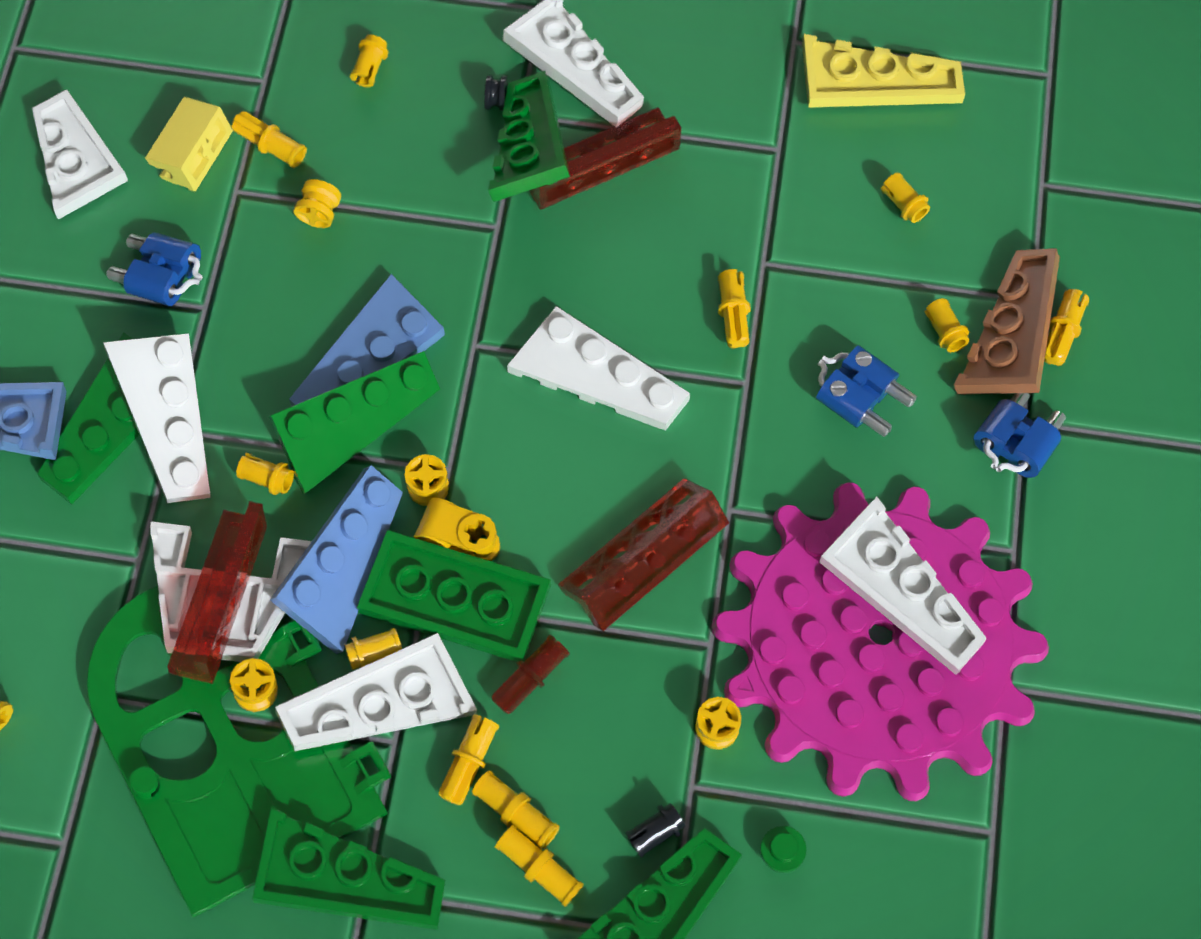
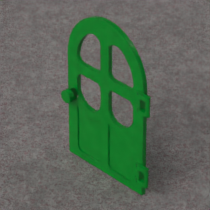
(218, 822)

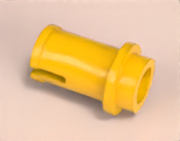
(372, 51)
(913, 206)
(951, 333)
(273, 476)
(372, 648)

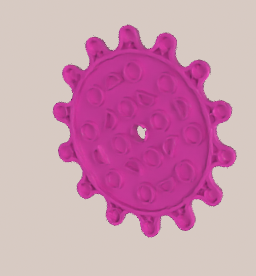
(866, 699)

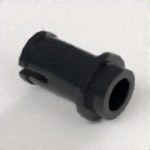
(655, 829)

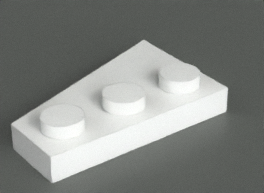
(74, 155)

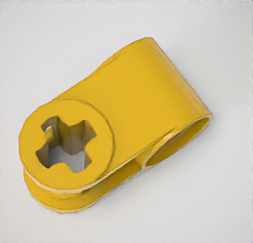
(456, 527)

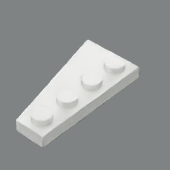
(564, 51)
(583, 362)
(163, 400)
(892, 577)
(386, 696)

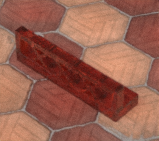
(615, 158)
(649, 555)
(218, 594)

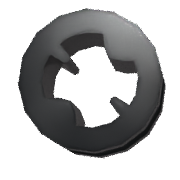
(495, 92)

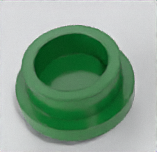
(783, 849)

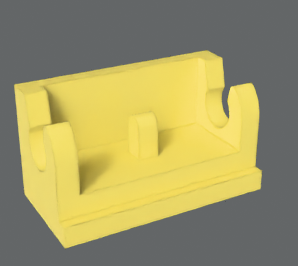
(190, 143)

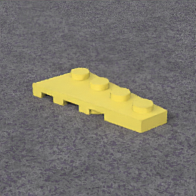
(862, 77)

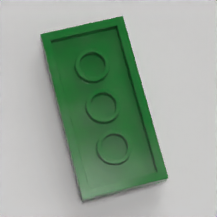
(454, 596)

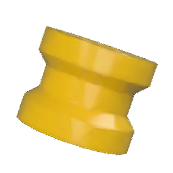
(317, 203)
(425, 470)
(250, 675)
(720, 713)

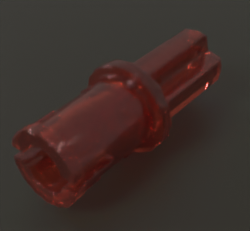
(530, 675)

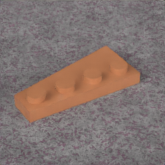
(1016, 330)

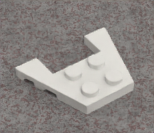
(176, 585)

